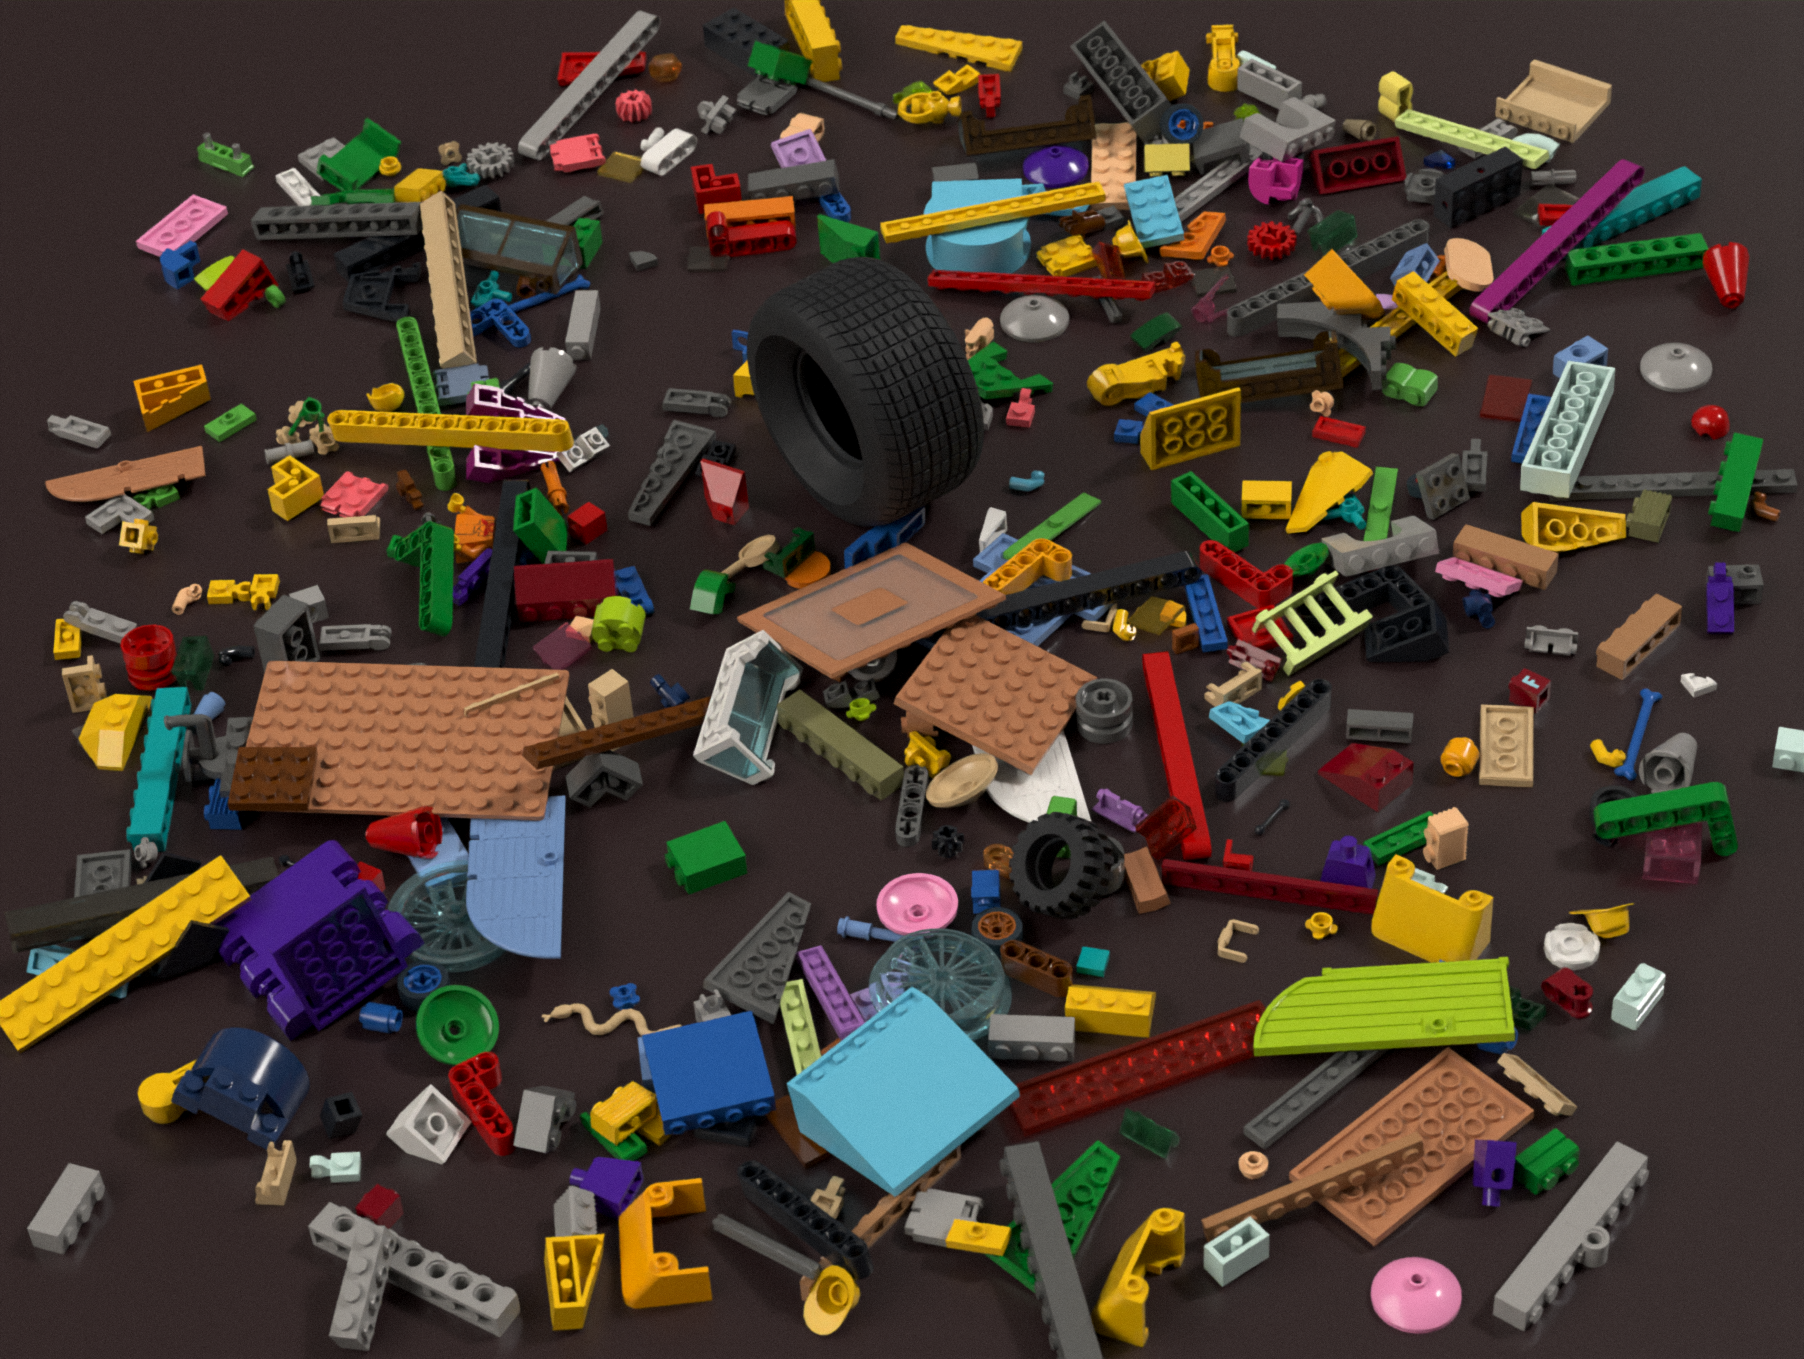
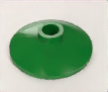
(1308, 559)

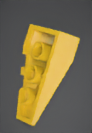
(1325, 486)
(1569, 528)

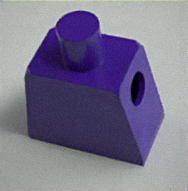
(1349, 864)
(1496, 1157)
(612, 1182)

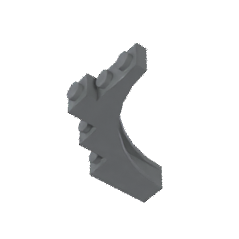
(1369, 345)

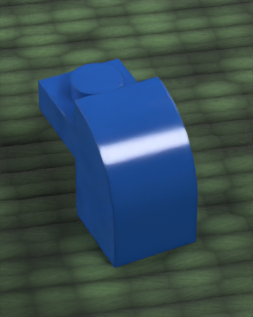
(178, 264)
(985, 890)

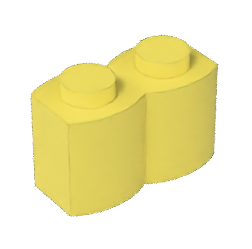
(1395, 95)

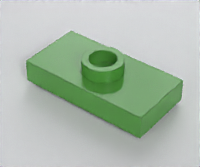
(230, 422)

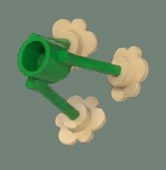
(302, 414)

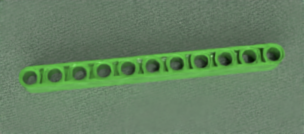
(425, 398)

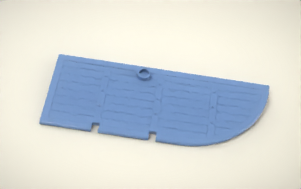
(519, 881)

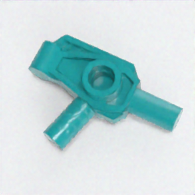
(458, 176)
(489, 290)
(1349, 510)

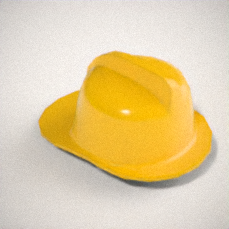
(1128, 243)
(1608, 922)
(830, 1300)

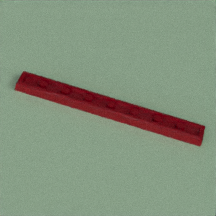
(1269, 886)

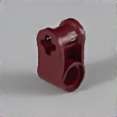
(1569, 992)

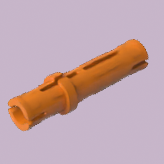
(556, 493)

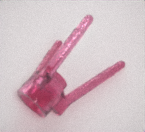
(1205, 307)

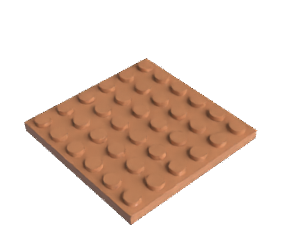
(995, 692)

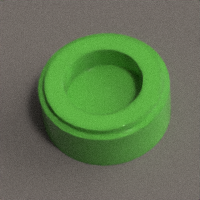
(275, 296)

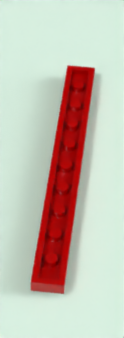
(1041, 284)

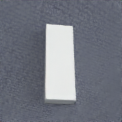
(296, 187)

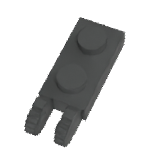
(696, 402)

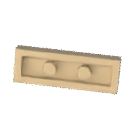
(1536, 1085)

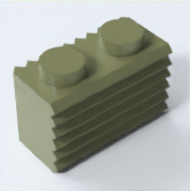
(1649, 515)

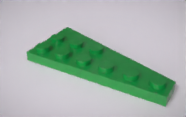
(1077, 1198)

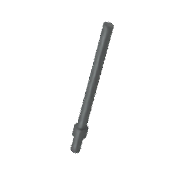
(879, 108)

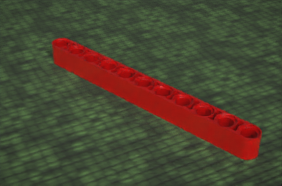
(1176, 749)

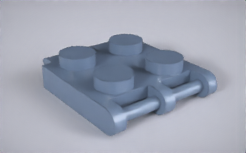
(457, 382)

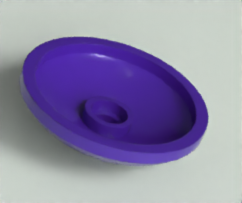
(1055, 166)

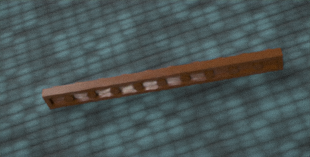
(616, 734)

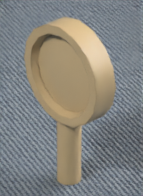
(753, 554)

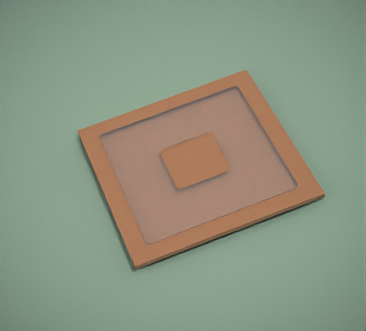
(871, 609)

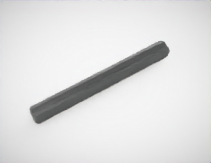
(767, 1246)

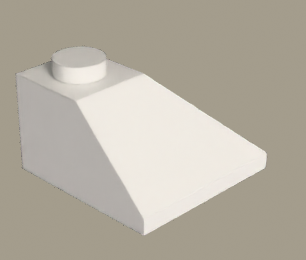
(429, 1126)

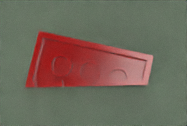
(575, 62)

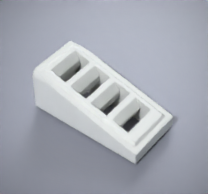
(993, 527)

